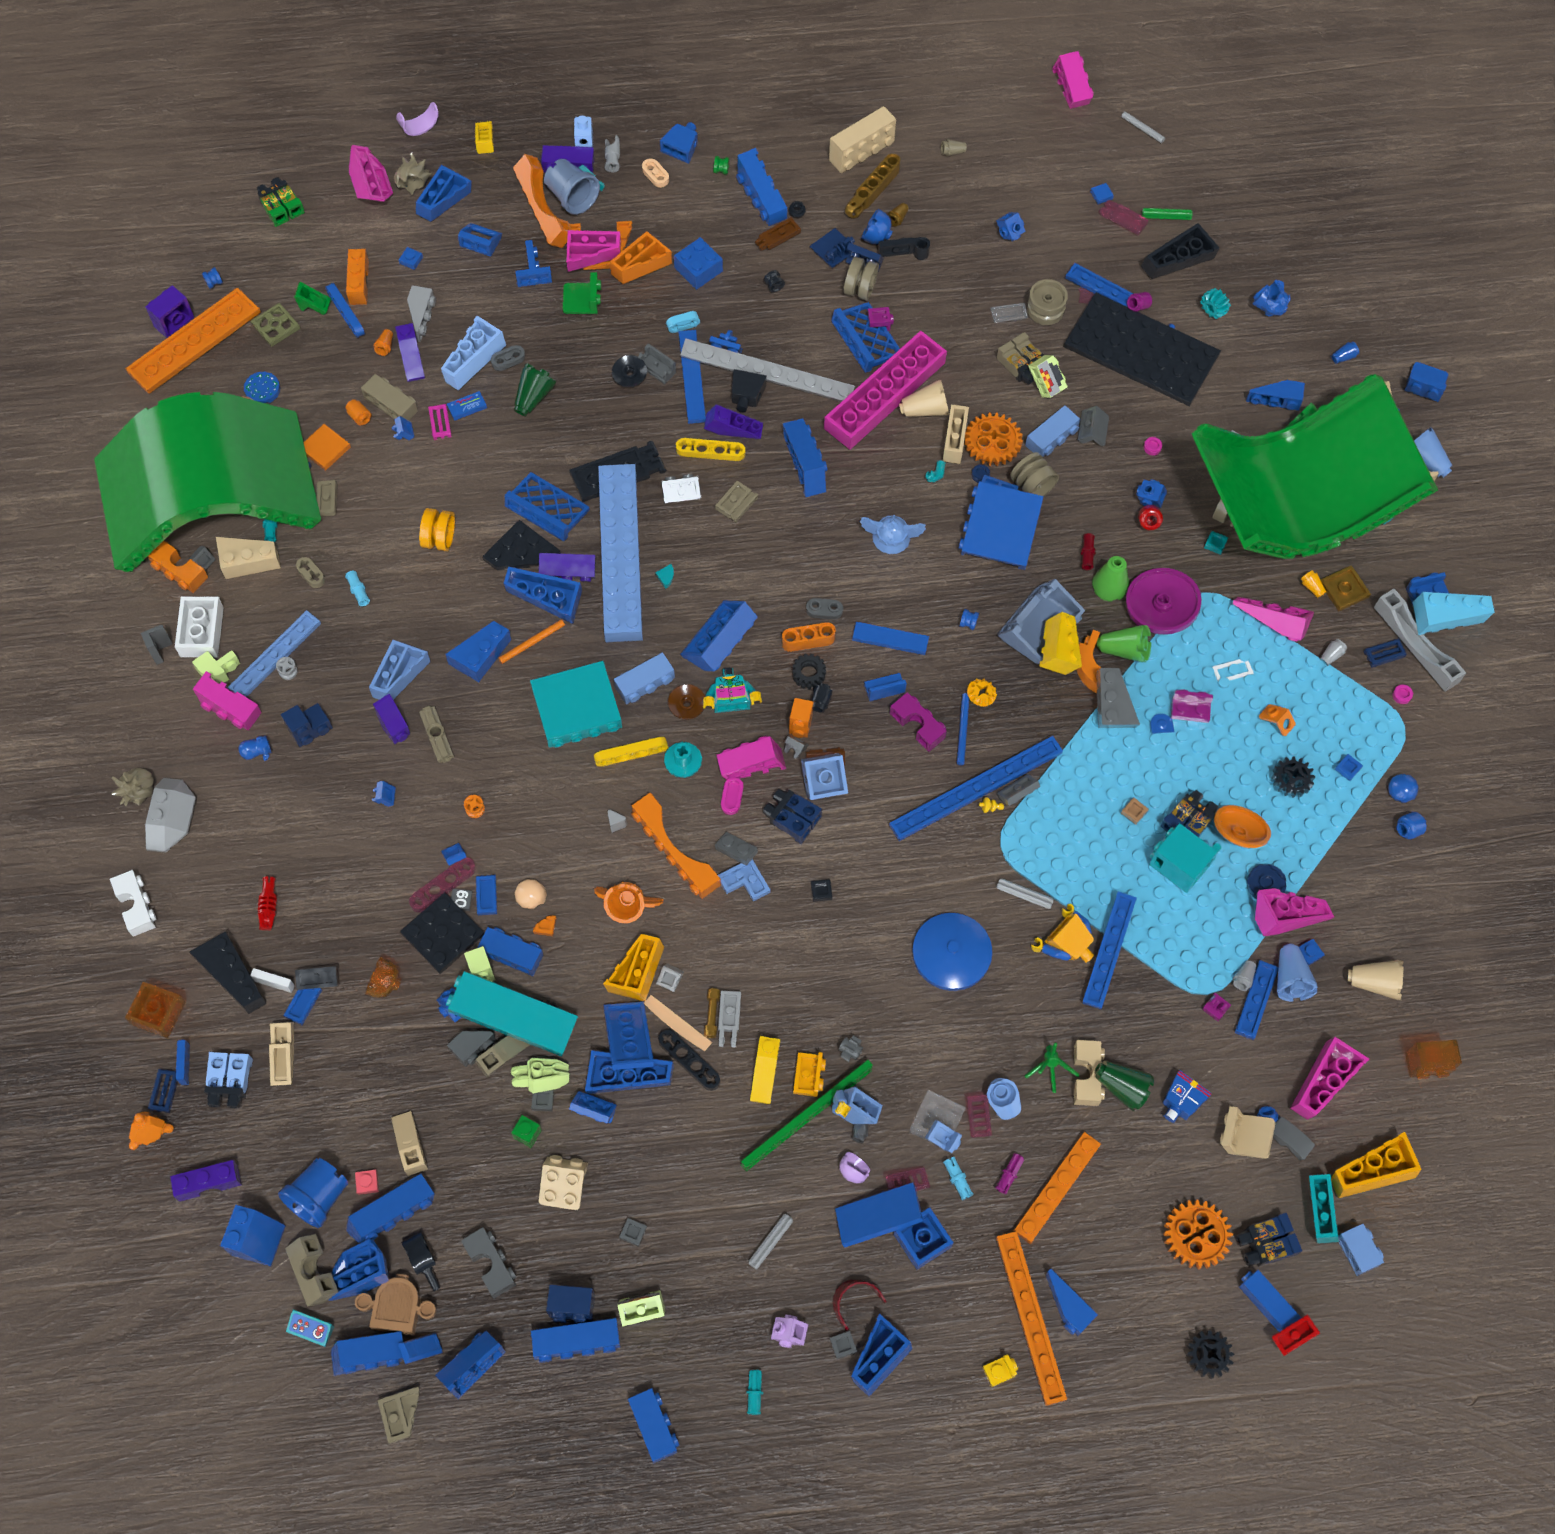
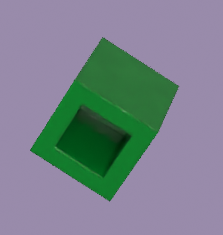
(526, 1131)

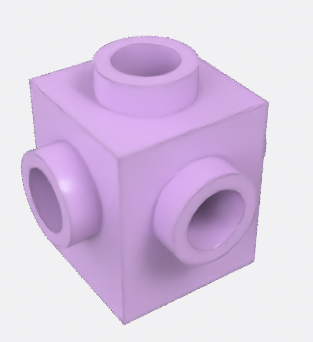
(789, 1331)

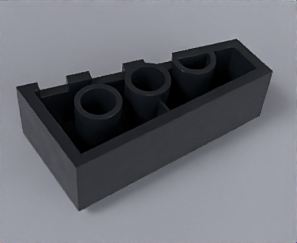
(1181, 252)
(228, 969)

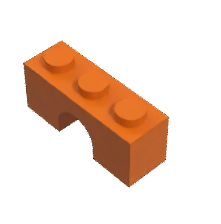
(356, 276)
(188, 576)

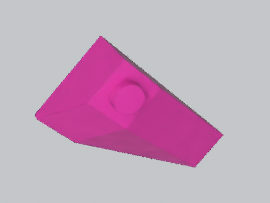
(1286, 912)

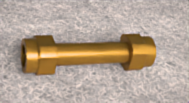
(713, 997)

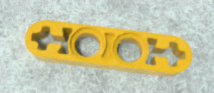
(710, 452)
(631, 751)

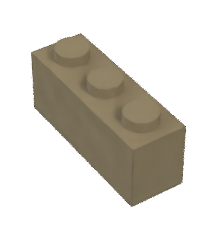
(389, 398)

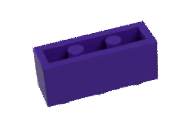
(576, 155)
(568, 566)

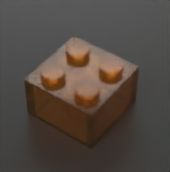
(155, 1010)
(1433, 1058)

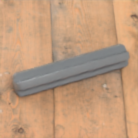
(1025, 893)
(770, 1241)

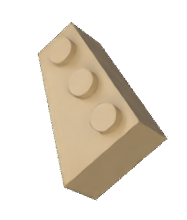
(246, 556)

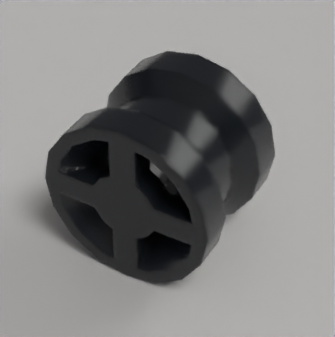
(774, 281)

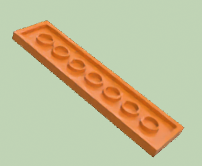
(192, 340)

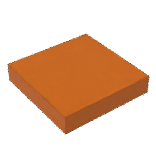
(325, 447)

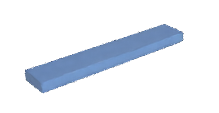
(282, 647)

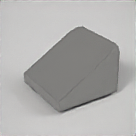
(670, 977)

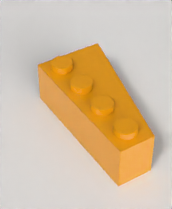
(1378, 1168)

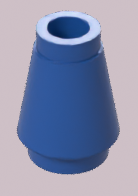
(1345, 353)

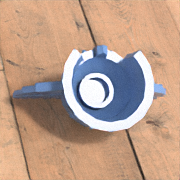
(891, 533)

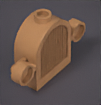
(396, 1306)

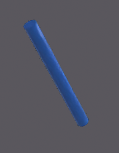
(963, 729)

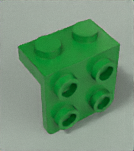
(582, 297)

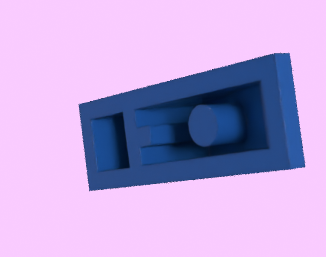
(1071, 1307)

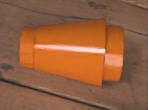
(384, 343)

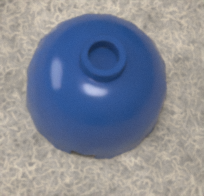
(877, 228)

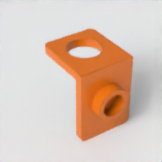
(1278, 715)

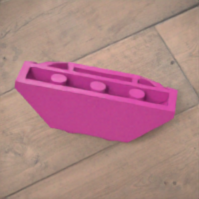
(368, 175)

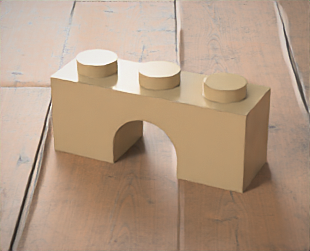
(1088, 1055)

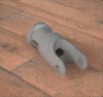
(612, 154)

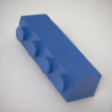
(575, 1339)

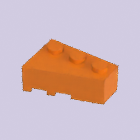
(640, 258)

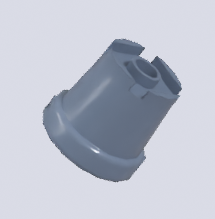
(572, 186)

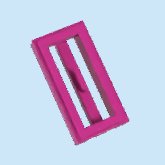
(442, 433)

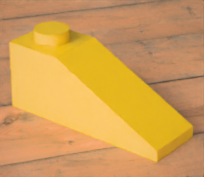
(765, 1070)

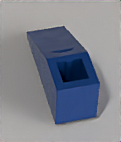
(1281, 394)

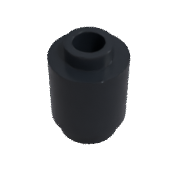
(821, 697)

